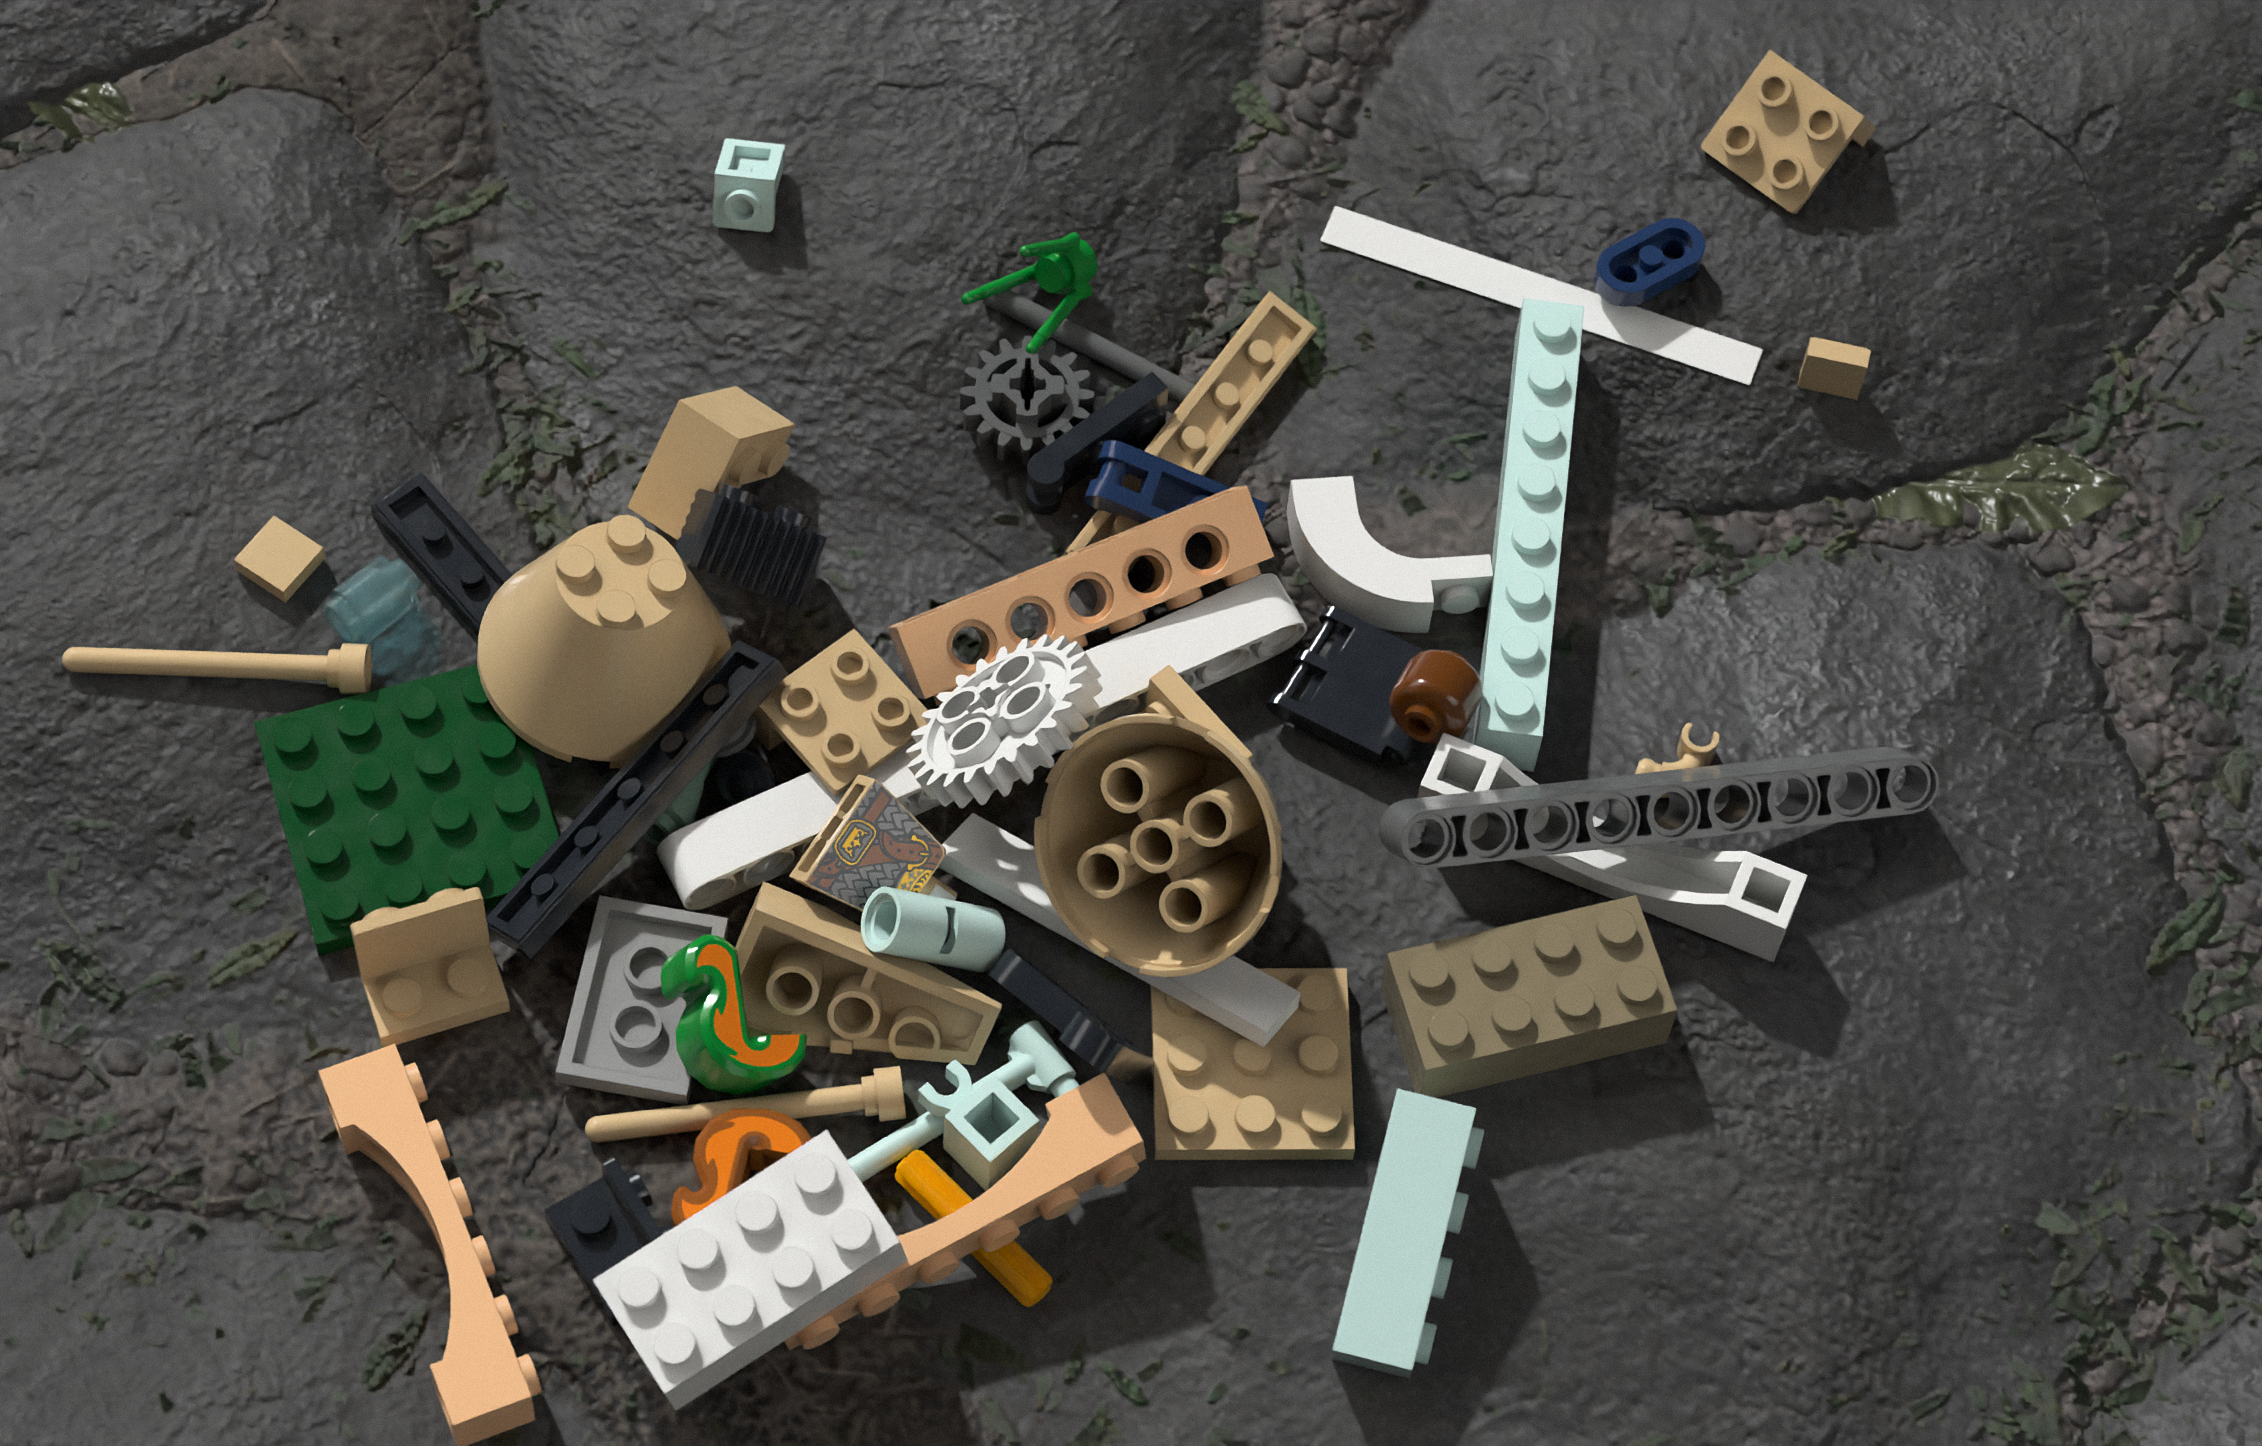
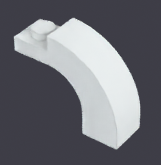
(1366, 577)

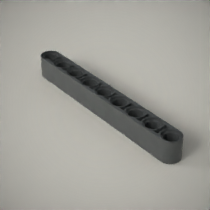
(1633, 800)

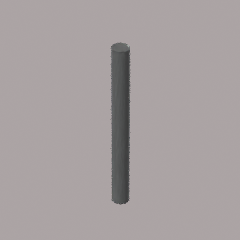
(1088, 343)

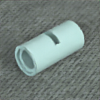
(932, 929)

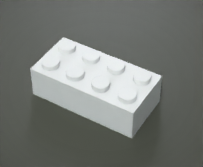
(751, 1270)

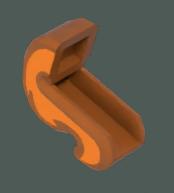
(730, 1149)

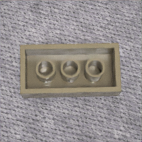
(1527, 997)

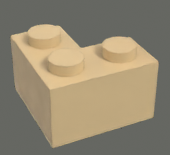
(708, 443)

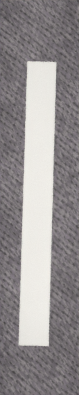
(1512, 284)

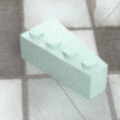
(1404, 1234)

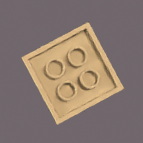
(1253, 1102)

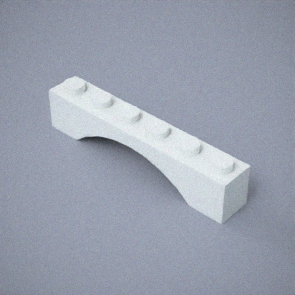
(1712, 892)

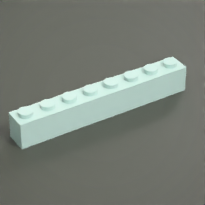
(1529, 531)

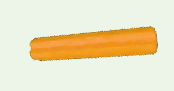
(942, 1197)

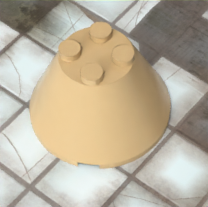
(598, 642)
(1159, 844)

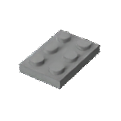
(619, 1020)

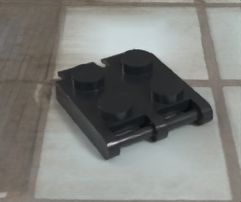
(1349, 689)

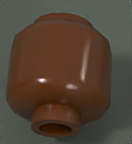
(1435, 696)

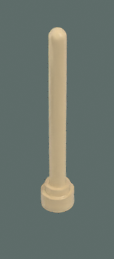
(343, 669)
(876, 1095)

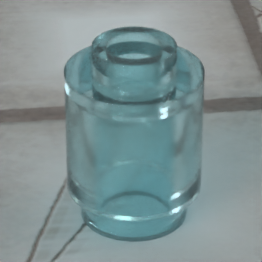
(372, 600)

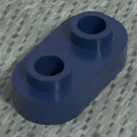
(1644, 264)

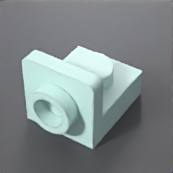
(747, 184)

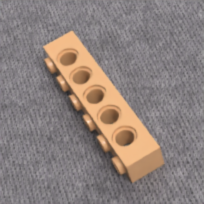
(1224, 518)

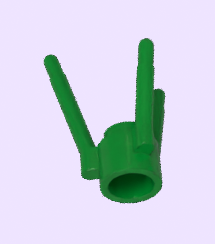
(1062, 268)

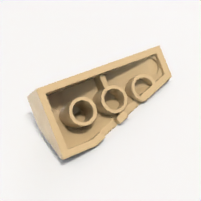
(817, 978)

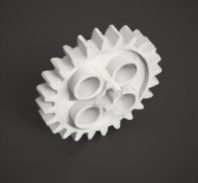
(1004, 721)

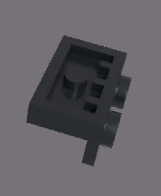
(604, 1224)

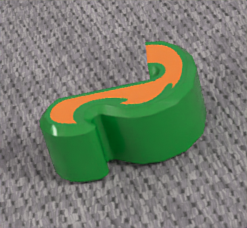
(714, 1026)

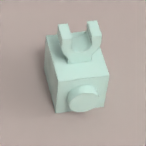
(984, 1127)

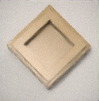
(1834, 368)
(279, 559)

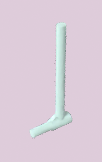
(1032, 1061)

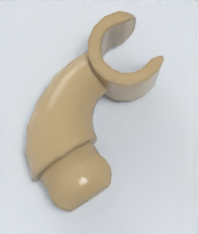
(1688, 754)

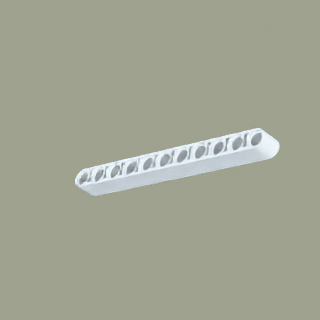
(775, 828)

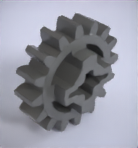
(995, 399)

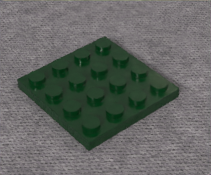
(403, 799)

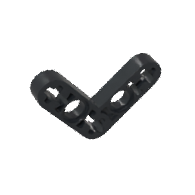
(1080, 1026)

